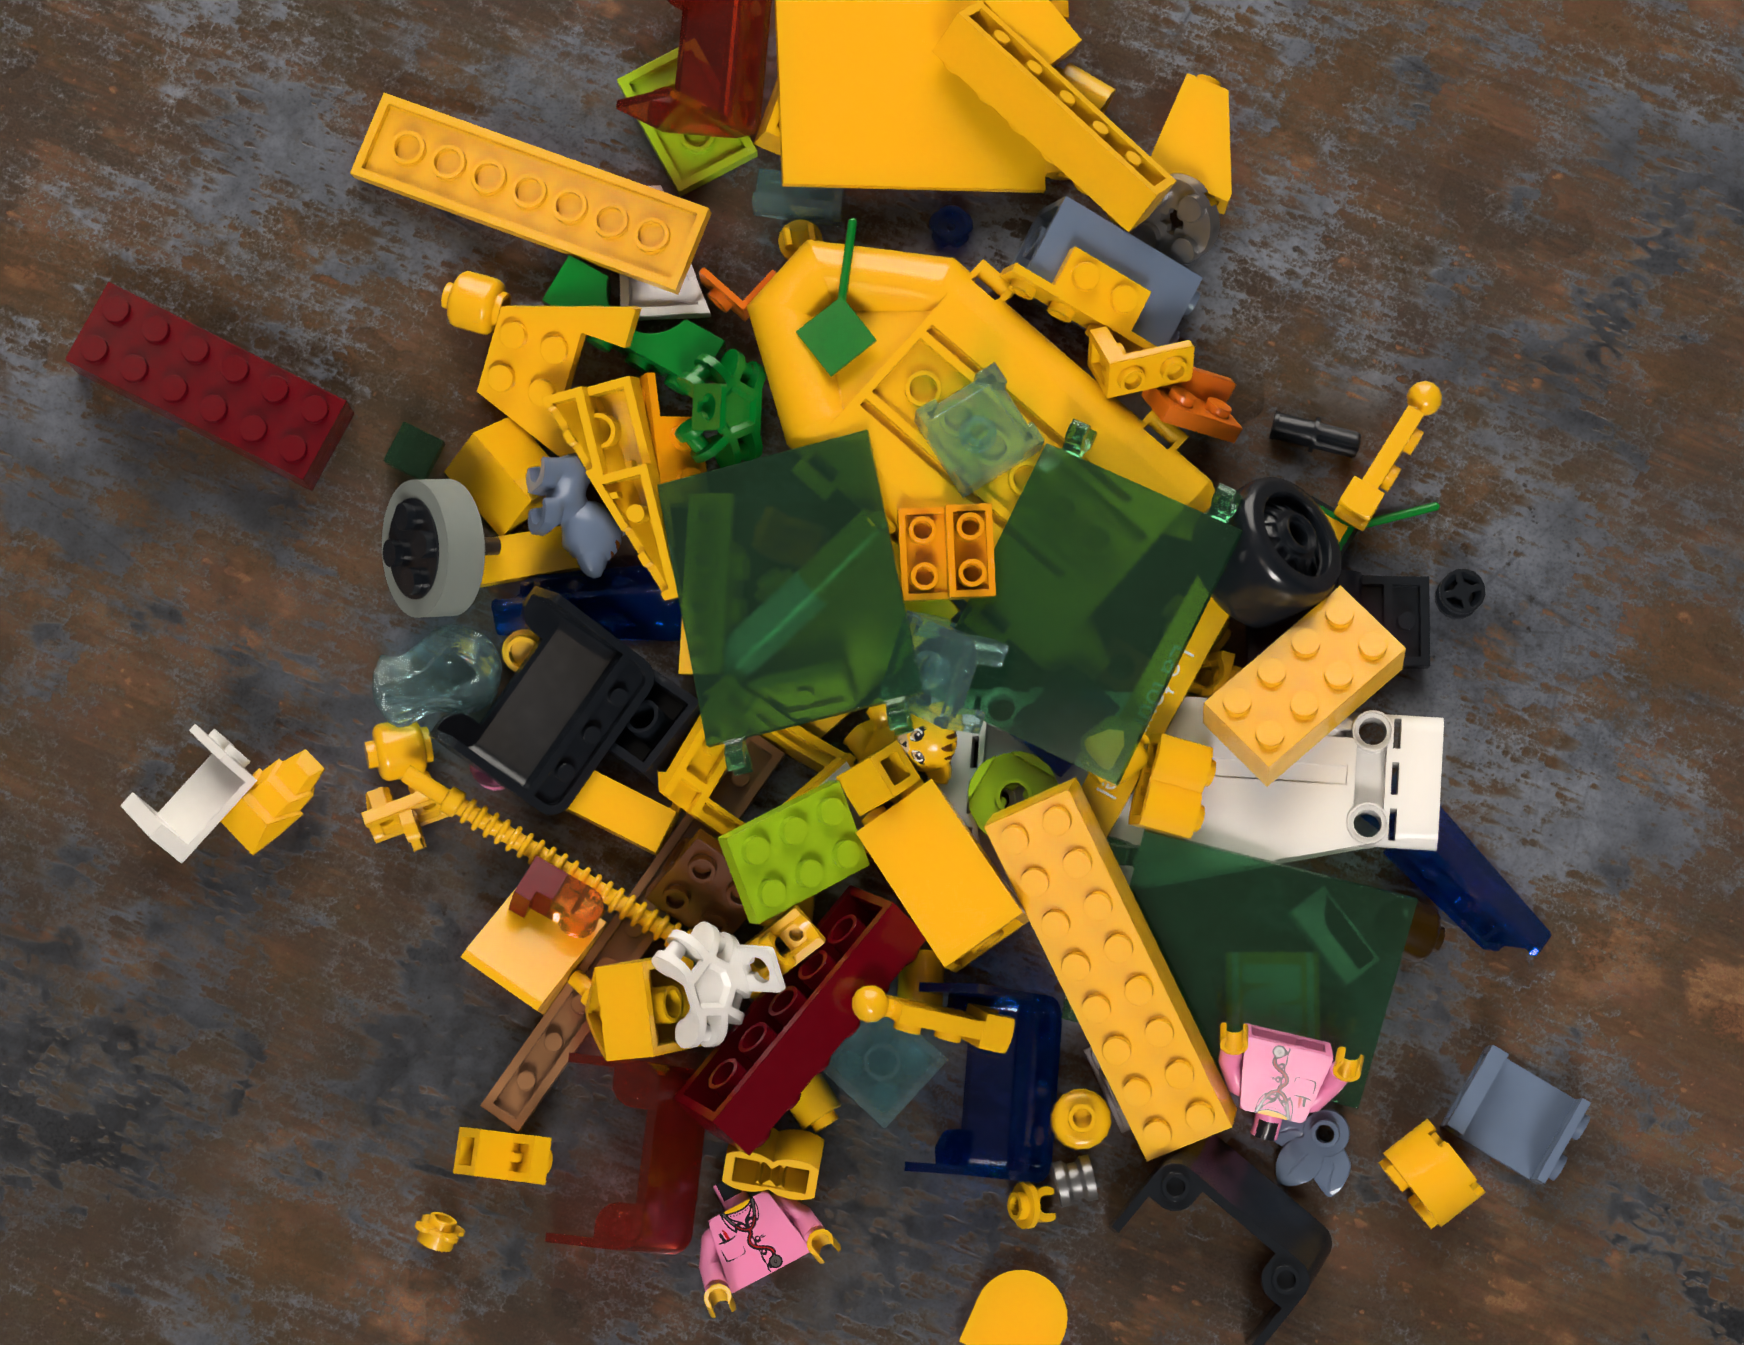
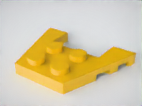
(537, 356)

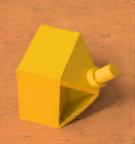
(632, 1008)

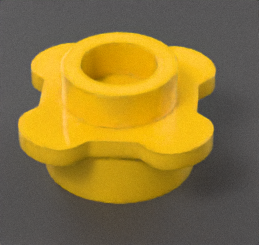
(438, 1231)

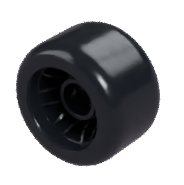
(1283, 558)

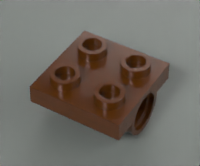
(698, 885)

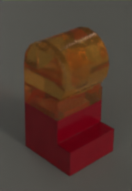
(559, 898)

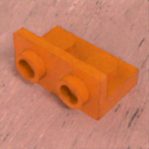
(1197, 405)

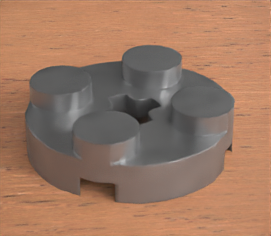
(1199, 220)

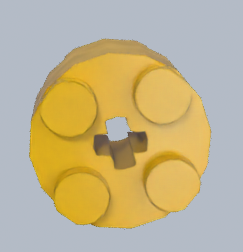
(1433, 1173)

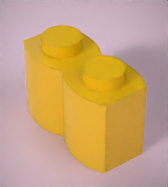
(1172, 786)
(783, 1164)

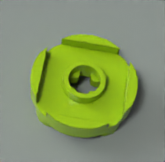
(1005, 773)

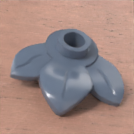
(1309, 1157)

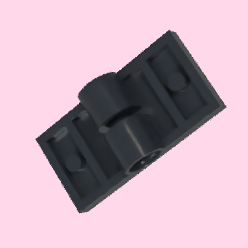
(1394, 601)

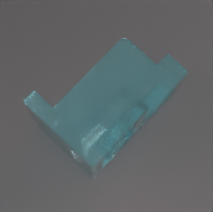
(794, 203)

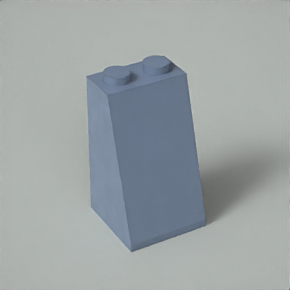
(1071, 224)

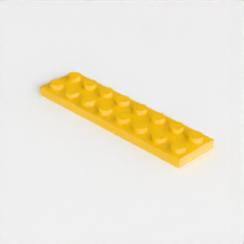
(531, 193)

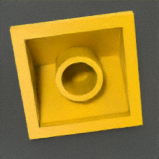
(495, 471)

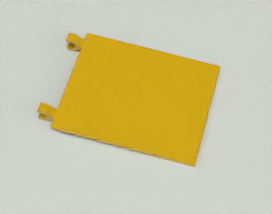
(882, 111)

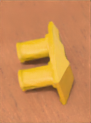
(274, 801)

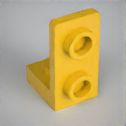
(1136, 371)

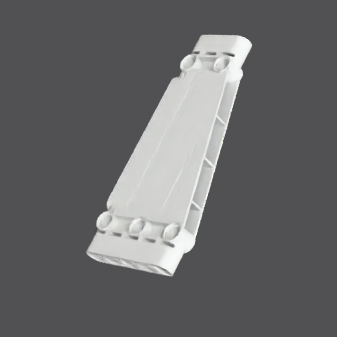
(1294, 818)

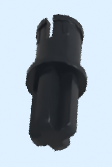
(1315, 435)

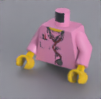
(1282, 1075)
(755, 1240)

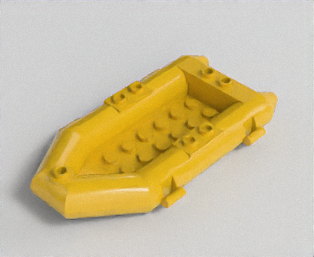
(930, 343)

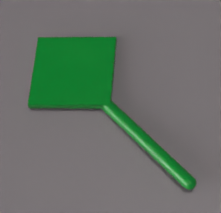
(837, 332)

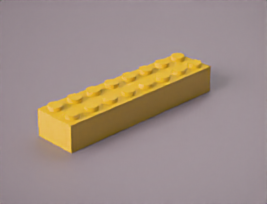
(1111, 969)

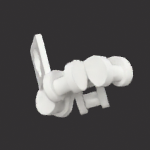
(715, 982)

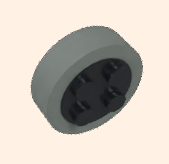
(434, 547)

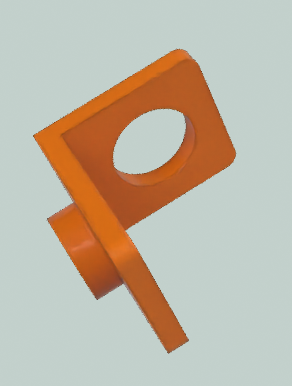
(725, 298)

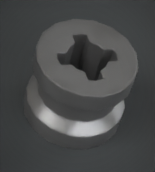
(1074, 1180)

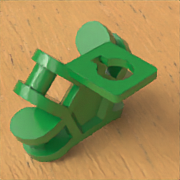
(728, 406)

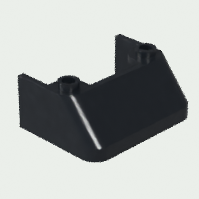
(1257, 1204)

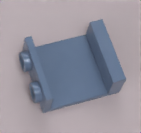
(1516, 1117)

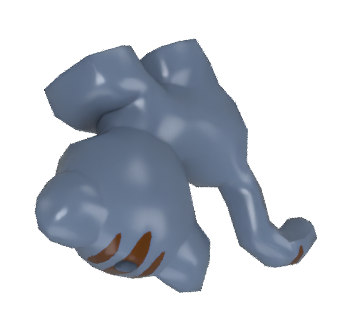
(586, 525)

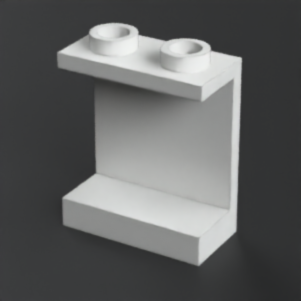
(199, 802)

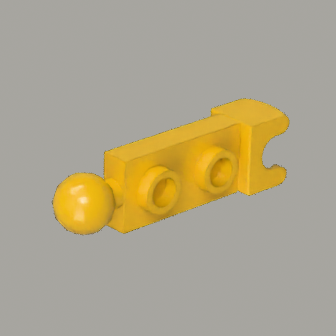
(1364, 495)
(977, 1025)

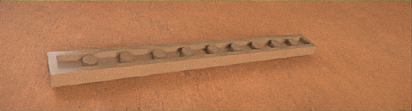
(565, 1022)

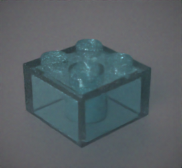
(884, 1068)

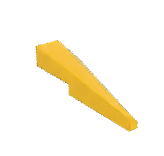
(614, 443)

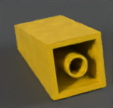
(941, 875)

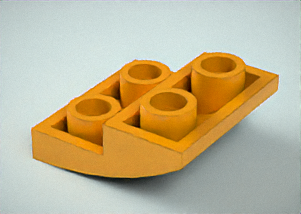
(946, 552)

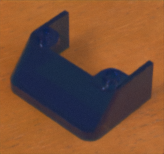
(1006, 1094)

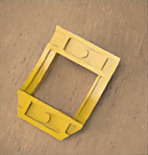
(700, 767)

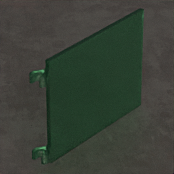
(790, 593)
(1094, 605)
(1270, 944)

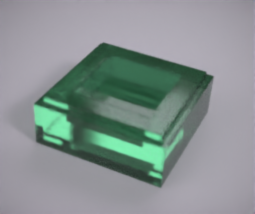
(414, 452)

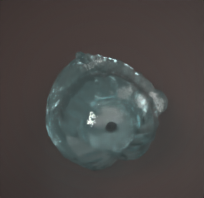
(442, 673)

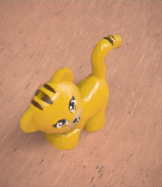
(927, 747)

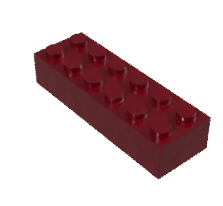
(210, 386)
(794, 1032)

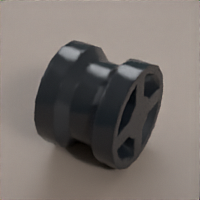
(1468, 590)

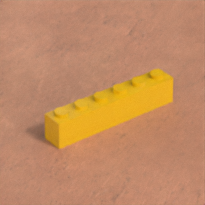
(1053, 116)

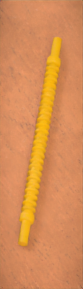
(454, 802)

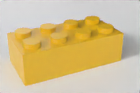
(1303, 685)

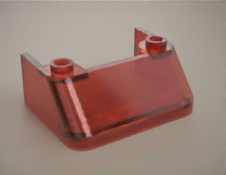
(716, 73)
(669, 1164)

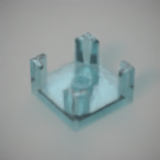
(978, 431)
(946, 670)

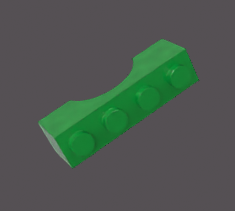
(663, 352)

